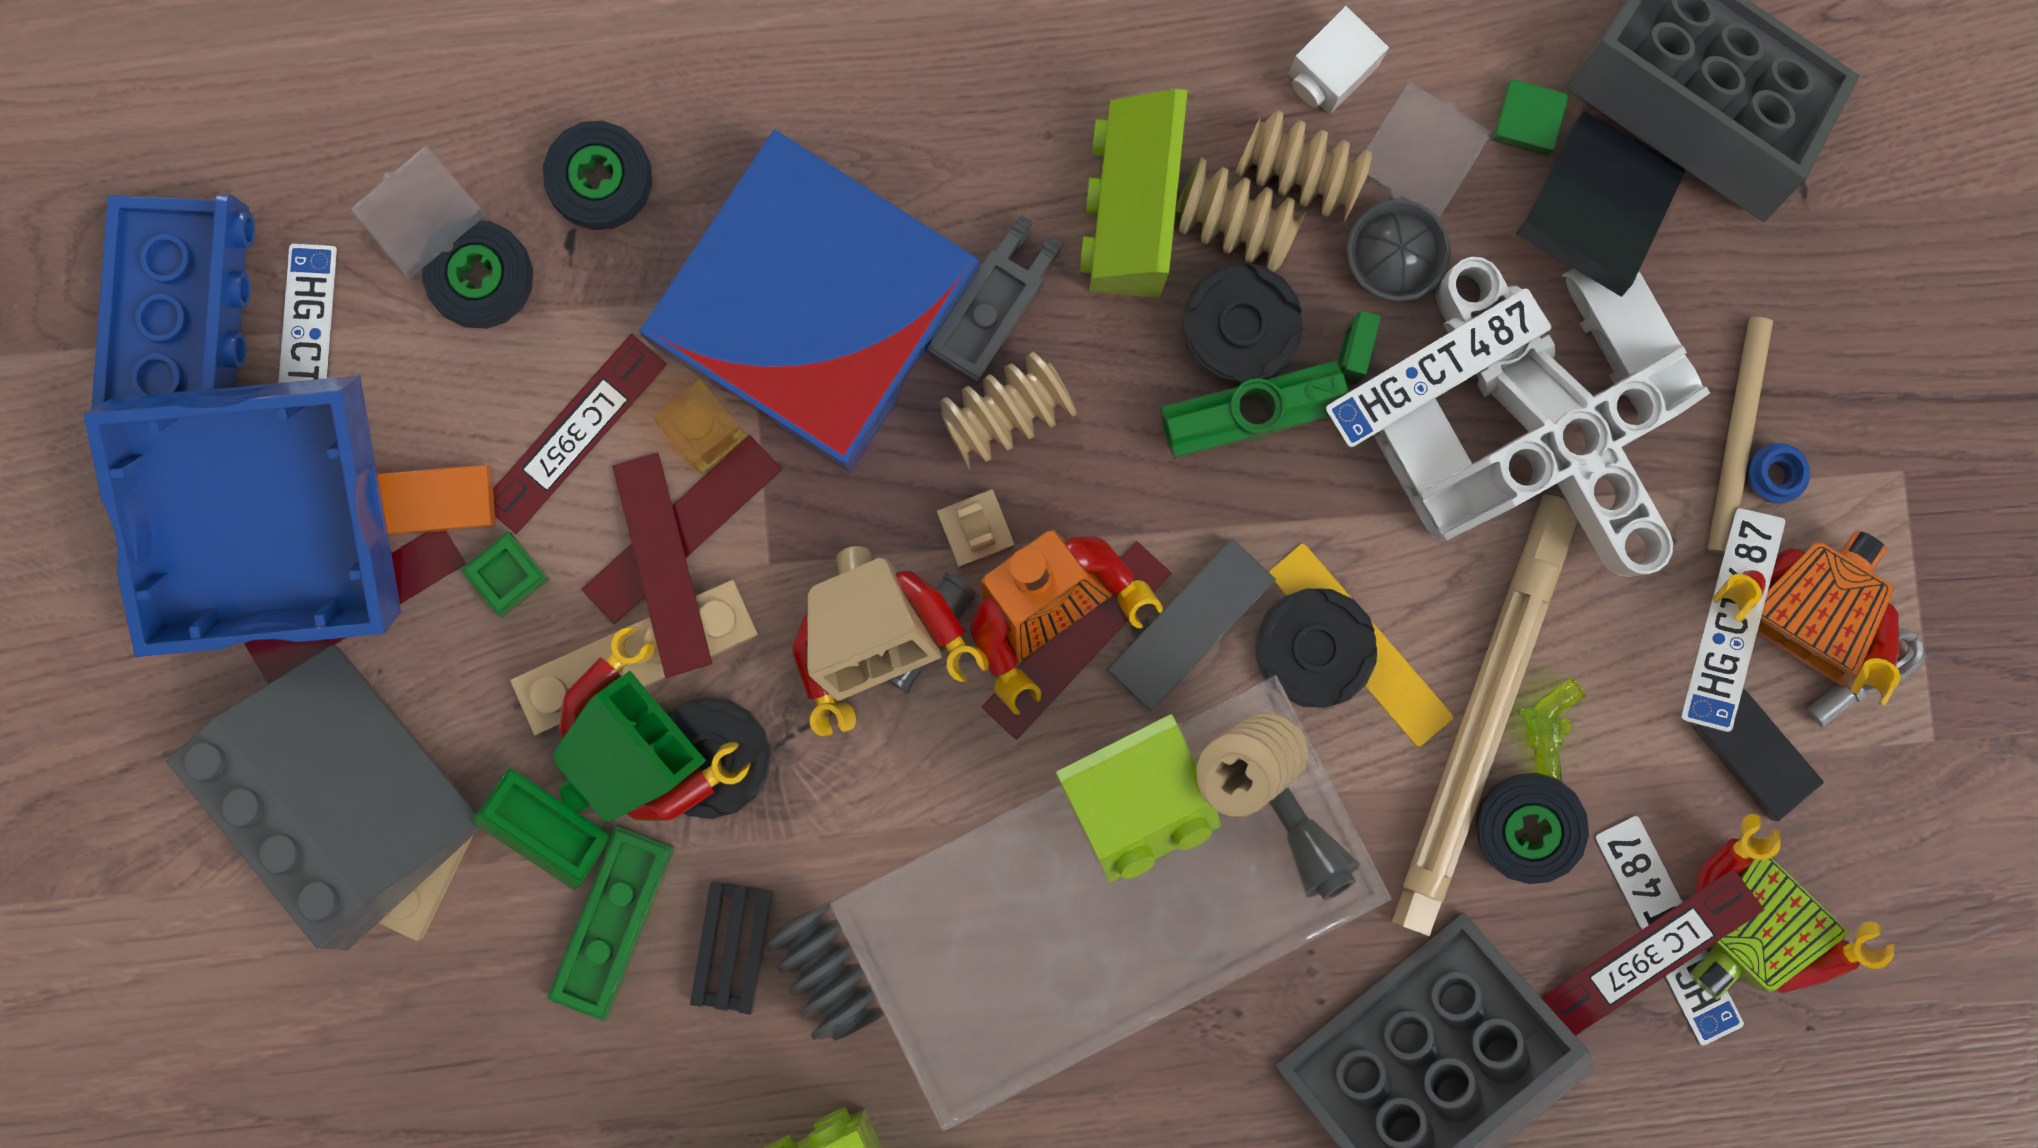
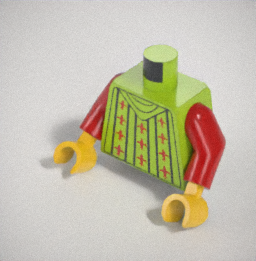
(1788, 943)

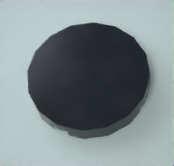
(1242, 323)
(1317, 647)
(708, 726)

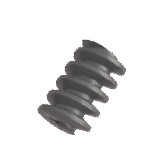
(825, 975)

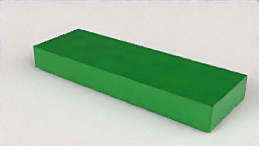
(611, 923)

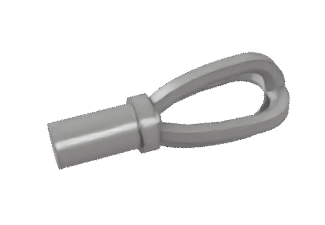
(1840, 697)

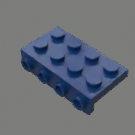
(171, 295)

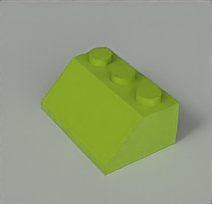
(1135, 194)

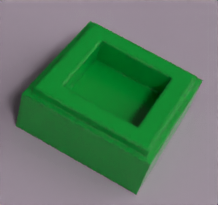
(1530, 117)
(1358, 346)
(505, 574)

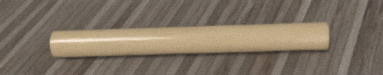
(1740, 431)

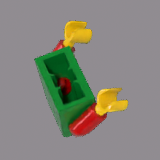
(626, 750)

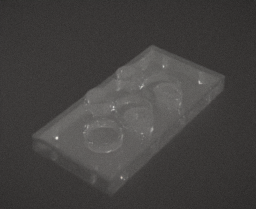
(1025, 959)

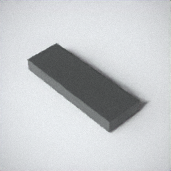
(1191, 624)

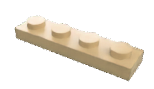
(542, 690)

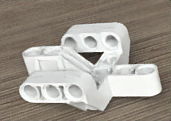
(1647, 368)

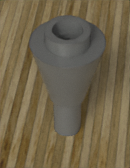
(1319, 858)

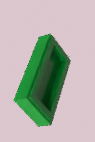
(541, 828)

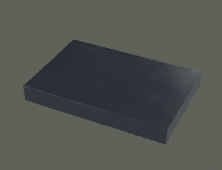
(1601, 203)

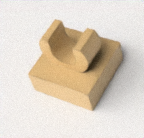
(975, 528)

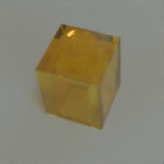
(699, 426)

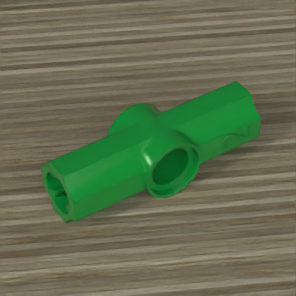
(1217, 418)

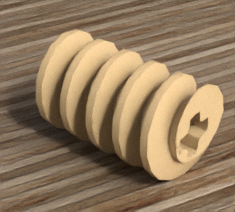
(1305, 164)
(1237, 215)
(1005, 408)
(1251, 764)

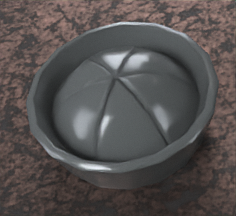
(1398, 250)

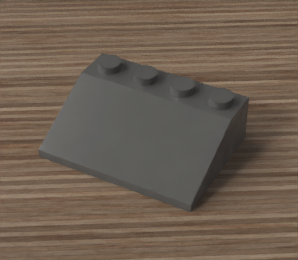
(1718, 93)
(326, 797)
(1438, 1053)

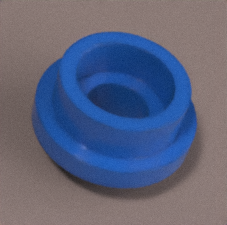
(1794, 467)

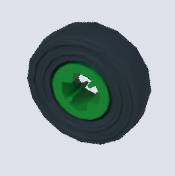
(578, 152)
(501, 293)
(1561, 841)

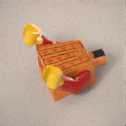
(1041, 596)
(1828, 611)

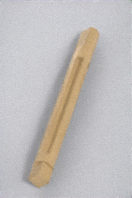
(1486, 715)

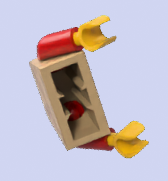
(869, 630)

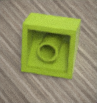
(1139, 799)

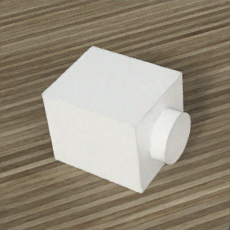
(1336, 61)

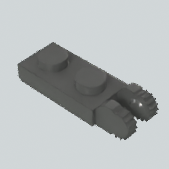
(992, 305)

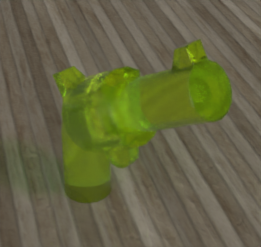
(1547, 730)

